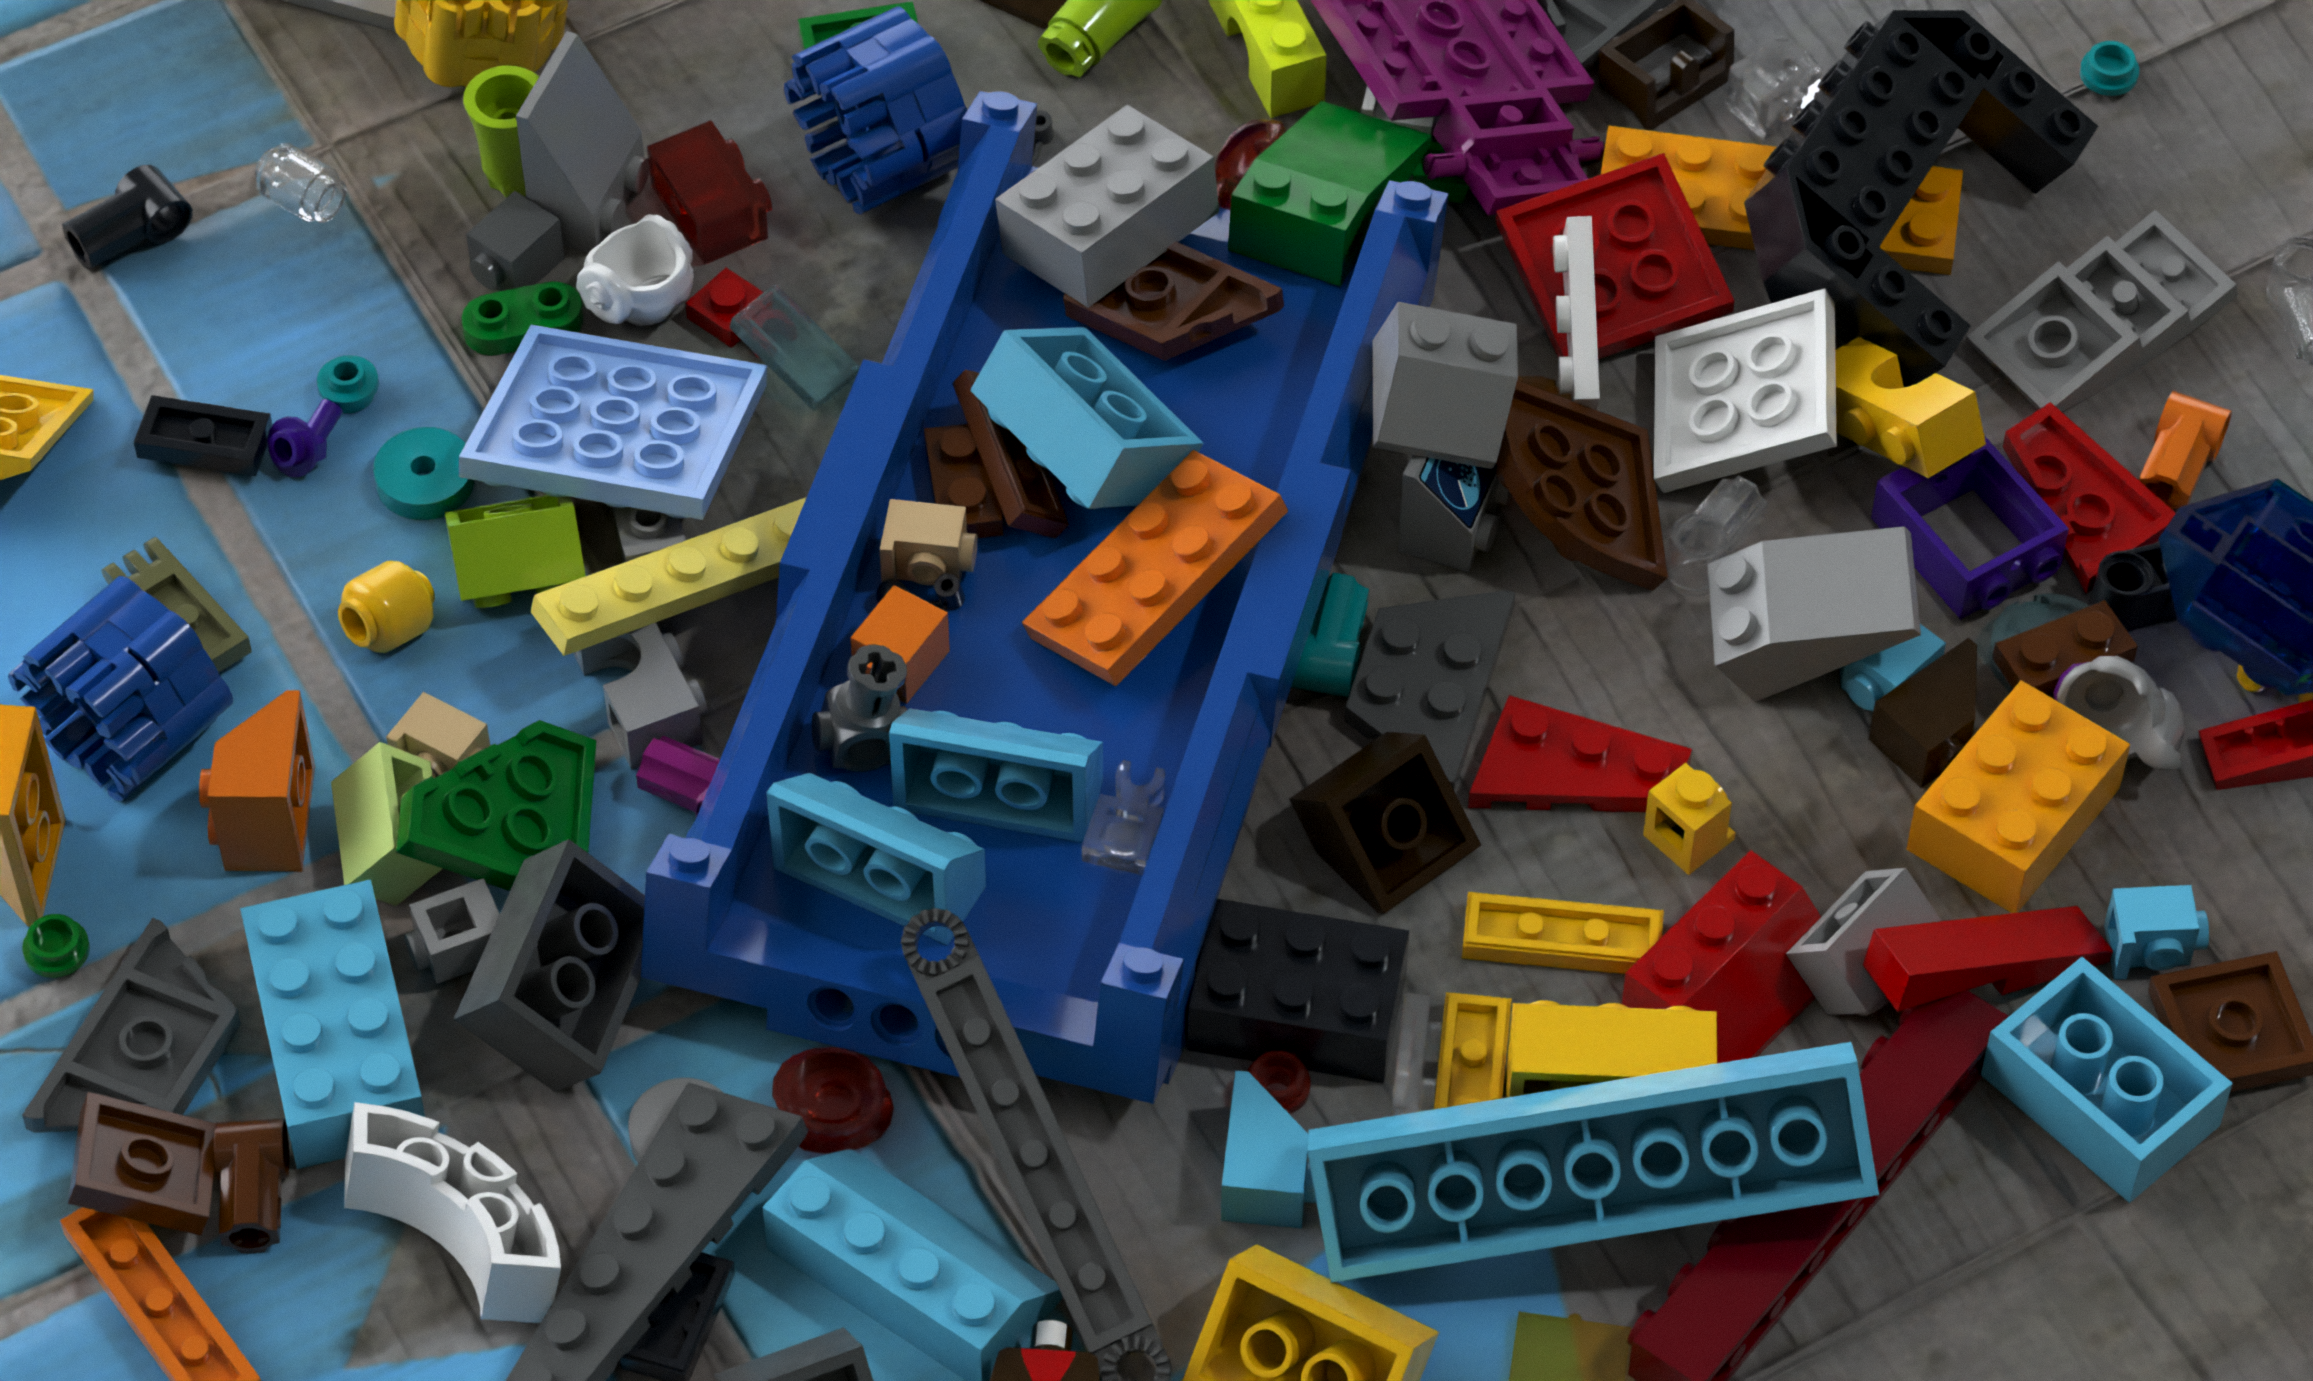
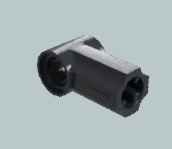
(141, 209)

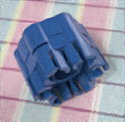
(891, 106)
(133, 681)

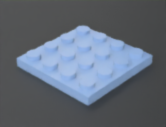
(614, 422)

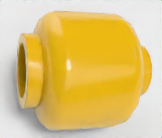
(386, 606)

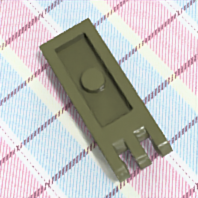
(181, 593)

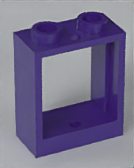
(1908, 495)

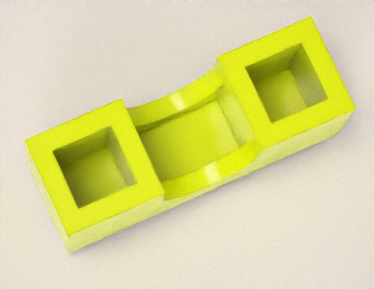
(1282, 51)

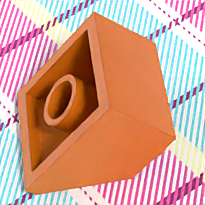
(261, 789)

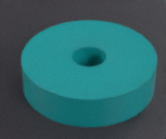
(421, 495)

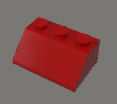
(1732, 959)

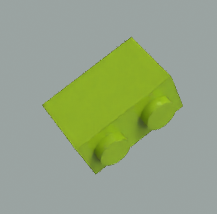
(514, 548)

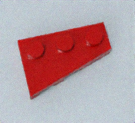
(2085, 489)
(1565, 758)

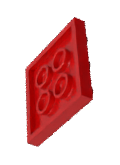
(1646, 250)

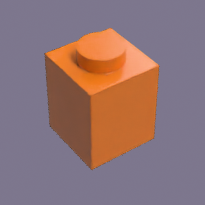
(910, 629)

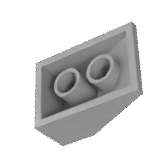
(580, 147)
(1810, 606)

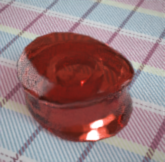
(837, 1097)

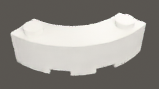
(459, 1199)

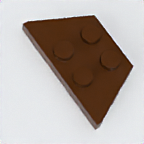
(1179, 303)

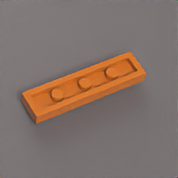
(156, 1298)

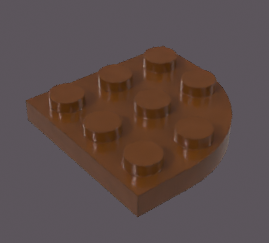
(1584, 484)

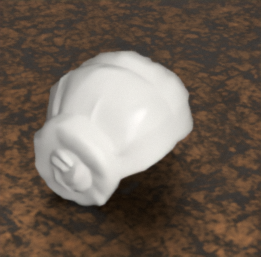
(638, 273)

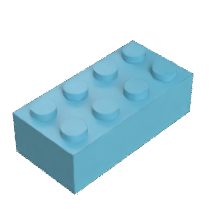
(330, 1014)

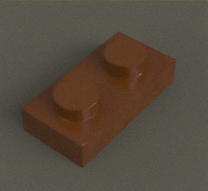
(962, 479)
(2051, 648)

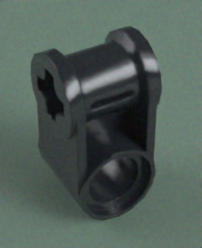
(2135, 587)

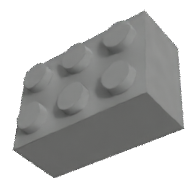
(1107, 205)

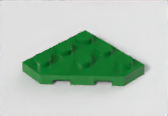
(502, 805)

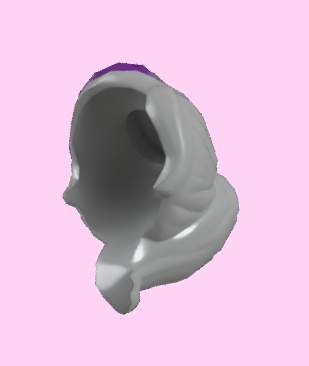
(2127, 705)

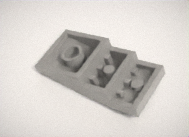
(2103, 314)

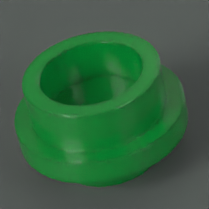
(55, 946)

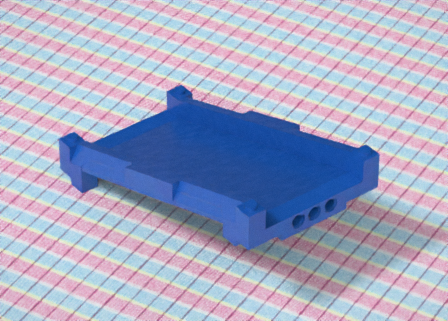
(1078, 951)

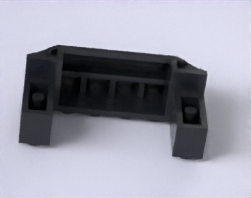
(1867, 149)

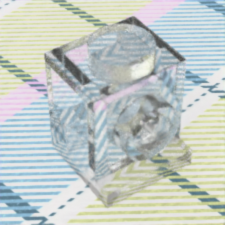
(1772, 85)

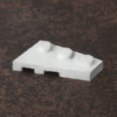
(1577, 311)

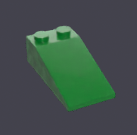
(1318, 189)

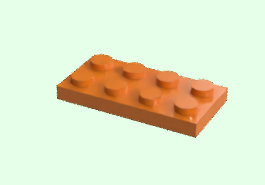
(1154, 567)

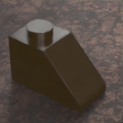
(1929, 715)

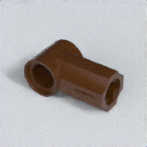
(250, 1166)

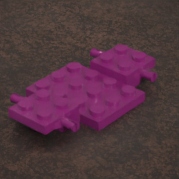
(1489, 76)

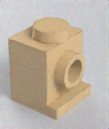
(925, 542)
(438, 733)

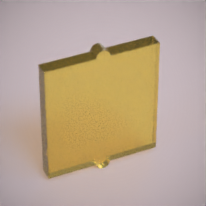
(1568, 1349)

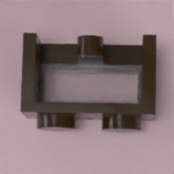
(1668, 61)

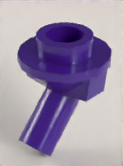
(300, 445)

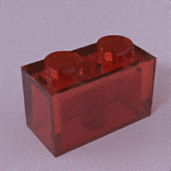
(709, 191)

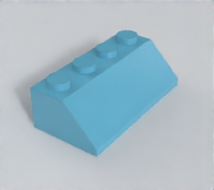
(906, 1262)

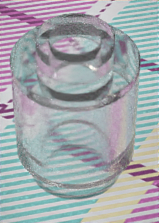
(300, 183)

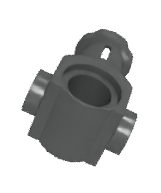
(861, 711)

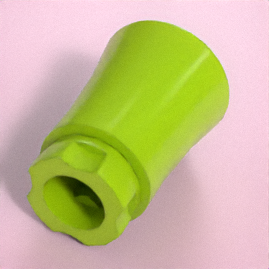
(1087, 31)
(492, 107)

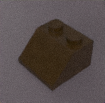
(1386, 819)

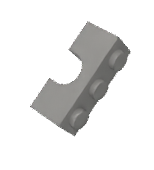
(652, 697)

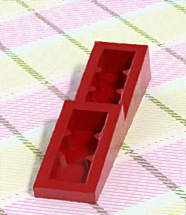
(2261, 747)
(1953, 956)

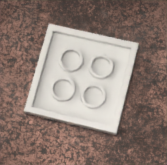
(1745, 391)

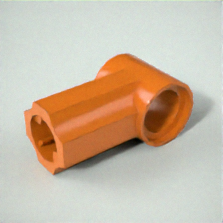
(2184, 441)

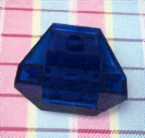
(2247, 580)

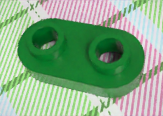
(499, 320)

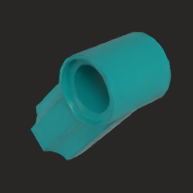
(1332, 646)

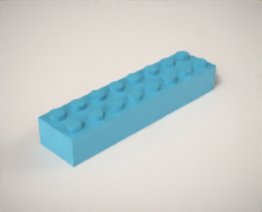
(1592, 1162)

